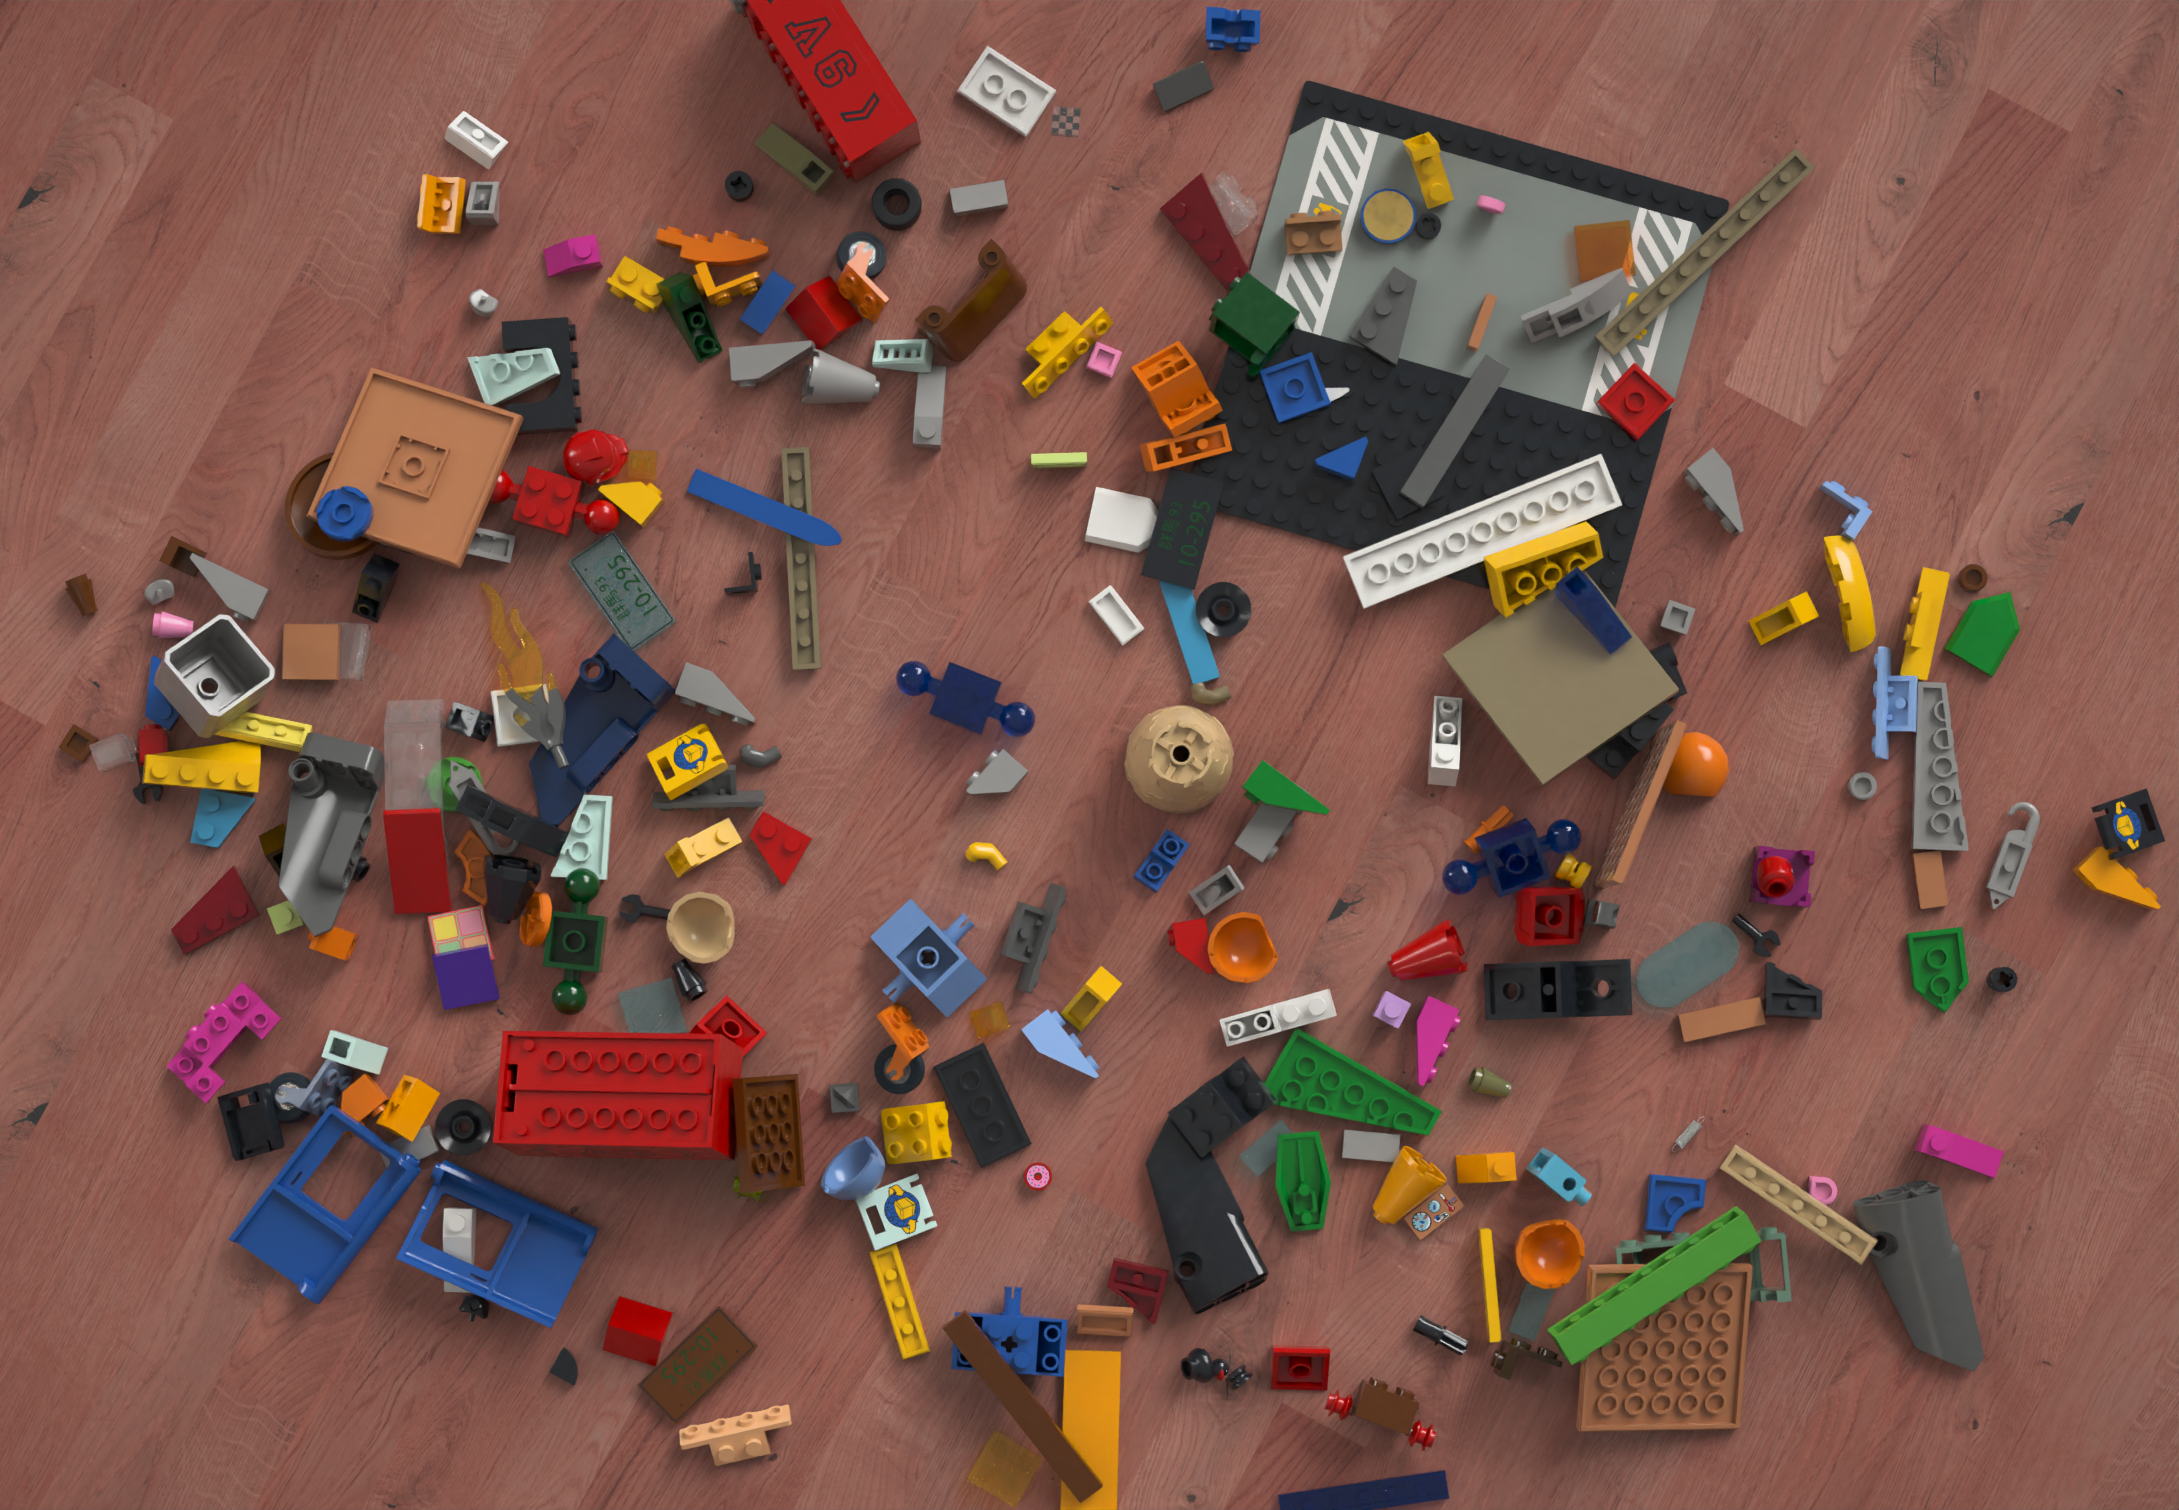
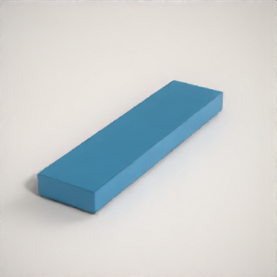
(1190, 633)

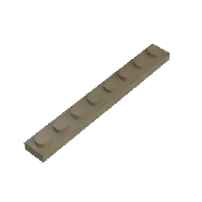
(801, 563)

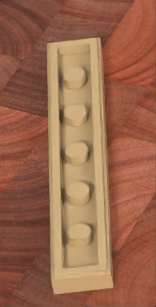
(1798, 1204)

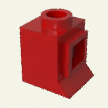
(151, 741)

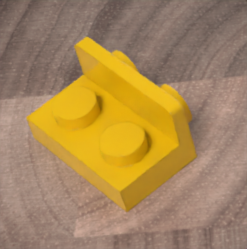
(636, 283)

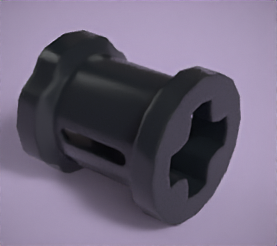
(2010, 983)

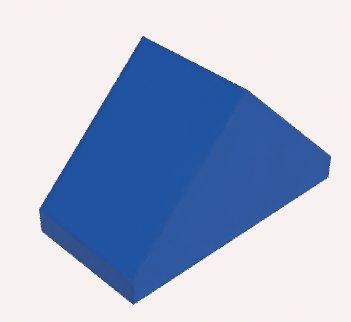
(1343, 461)

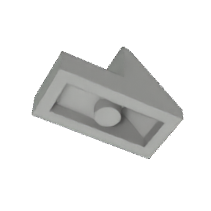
(1216, 890)

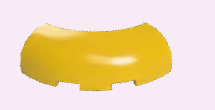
(1853, 591)

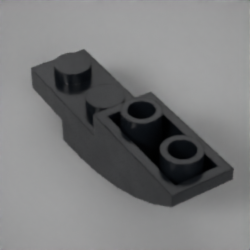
(511, 821)

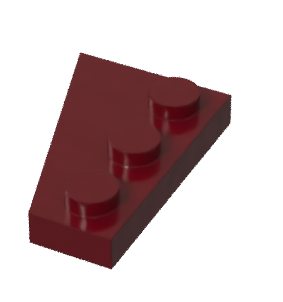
(216, 913)

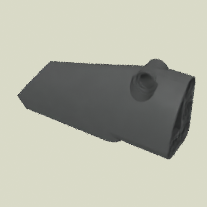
(1922, 1270)

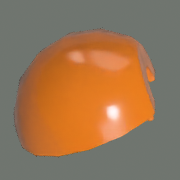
(1697, 767)
(1242, 948)
(1549, 1253)

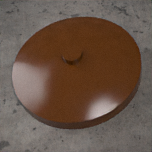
(308, 532)

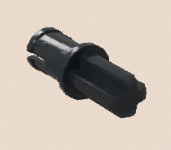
(1440, 1335)

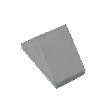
(483, 203)

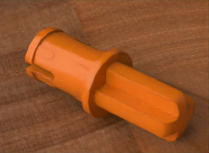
(1497, 820)

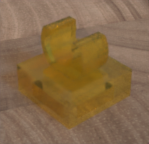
(643, 464)

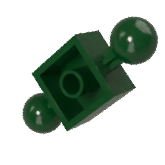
(575, 941)

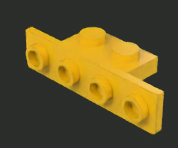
(1062, 345)
(1924, 623)

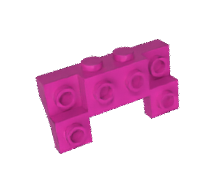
(216, 1036)

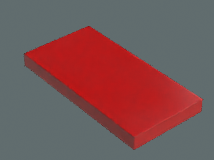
(417, 860)

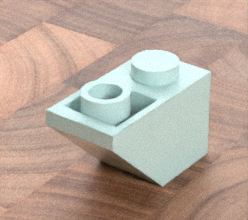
(354, 1052)

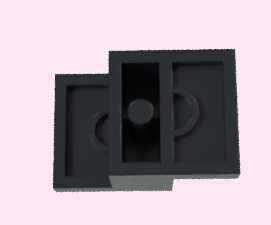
(1619, 751)
(1222, 1106)

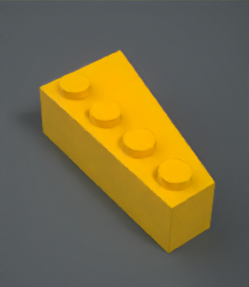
(1537, 565)

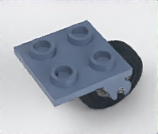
(298, 1096)

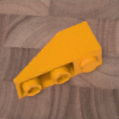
(2113, 880)

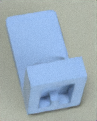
(1852, 523)

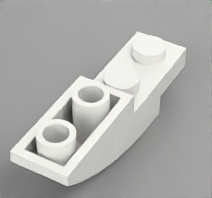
(1278, 1017)

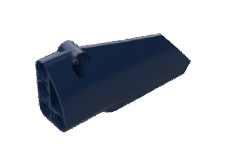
(599, 726)

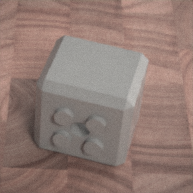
(220, 656)

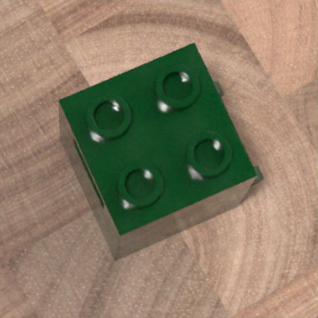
(1253, 321)

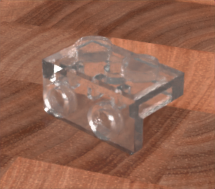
(1234, 207)

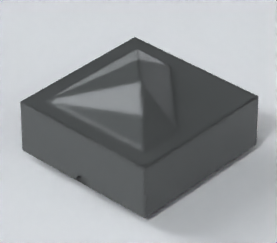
(844, 1097)

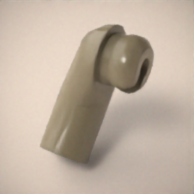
(1209, 697)

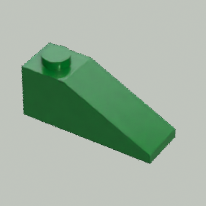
(1276, 790)

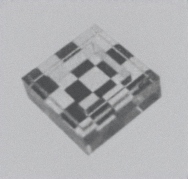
(1065, 121)

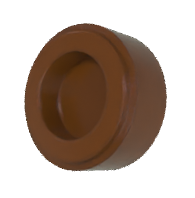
(1972, 578)

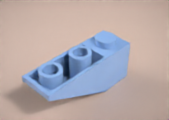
(1051, 1040)

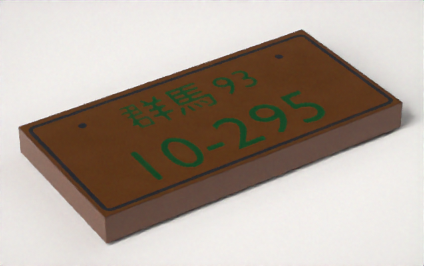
(697, 1365)

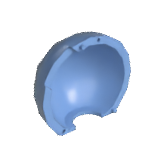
(854, 1171)

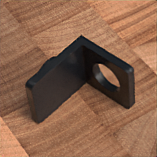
(755, 571)

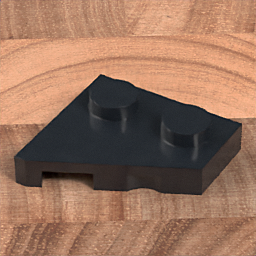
(1789, 996)

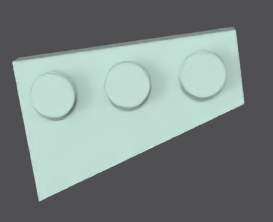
(511, 374)
(588, 838)

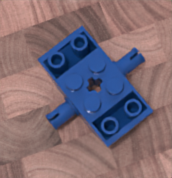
(1038, 1338)

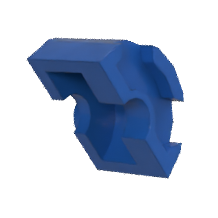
(1232, 28)

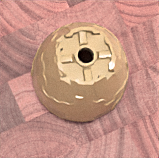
(1175, 784)

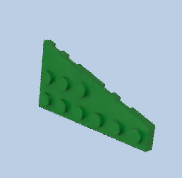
(1329, 1083)

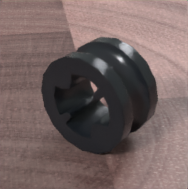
(1419, 226)
(1238, 1377)

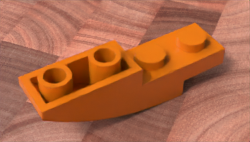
(723, 251)

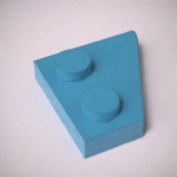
(217, 816)

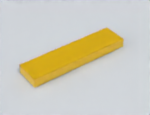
(1489, 1285)
(899, 1301)

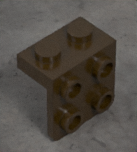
(1505, 1359)

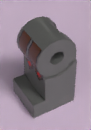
(1601, 914)

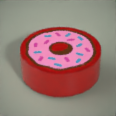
(1038, 1176)

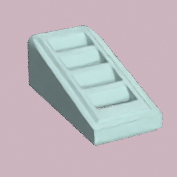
(914, 363)

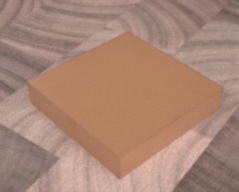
(311, 652)

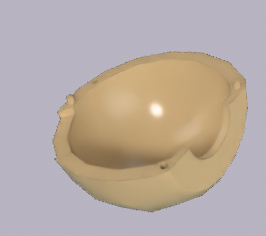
(701, 927)

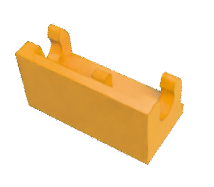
(408, 1108)

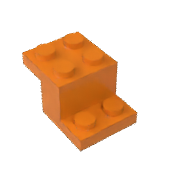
(1176, 389)

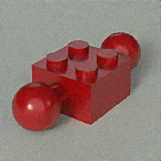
(553, 503)

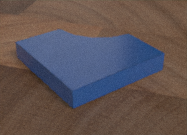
(1671, 1198)

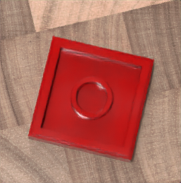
(1635, 401)

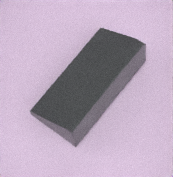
(1183, 86)

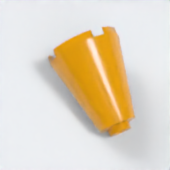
(1406, 1186)

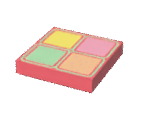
(460, 930)

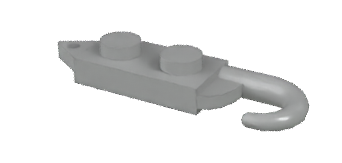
(458, 781)
(2012, 857)

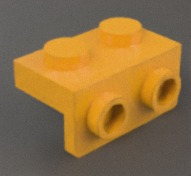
(441, 204)

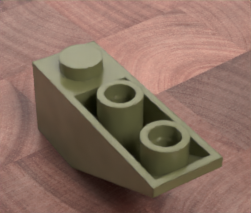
(796, 160)

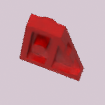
(779, 845)

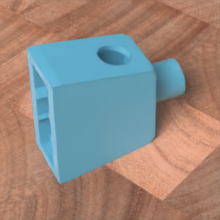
(1554, 1171)

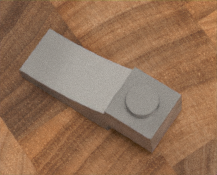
(492, 545)

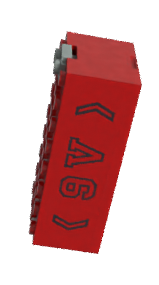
(835, 80)
(617, 1095)

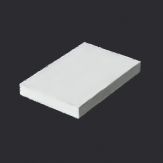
(1006, 91)

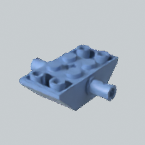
(952, 975)

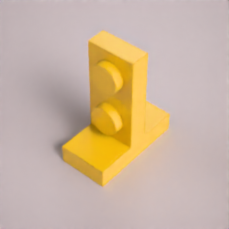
(1429, 169)
(702, 847)

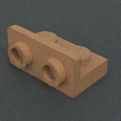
(1313, 233)

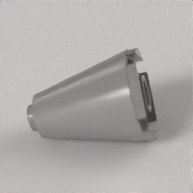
(836, 381)

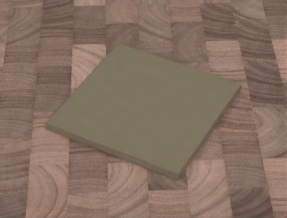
(1555, 684)

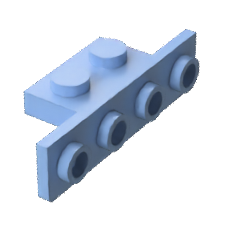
(1895, 703)

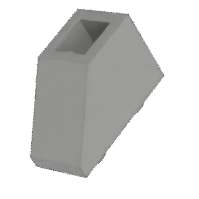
(998, 777)

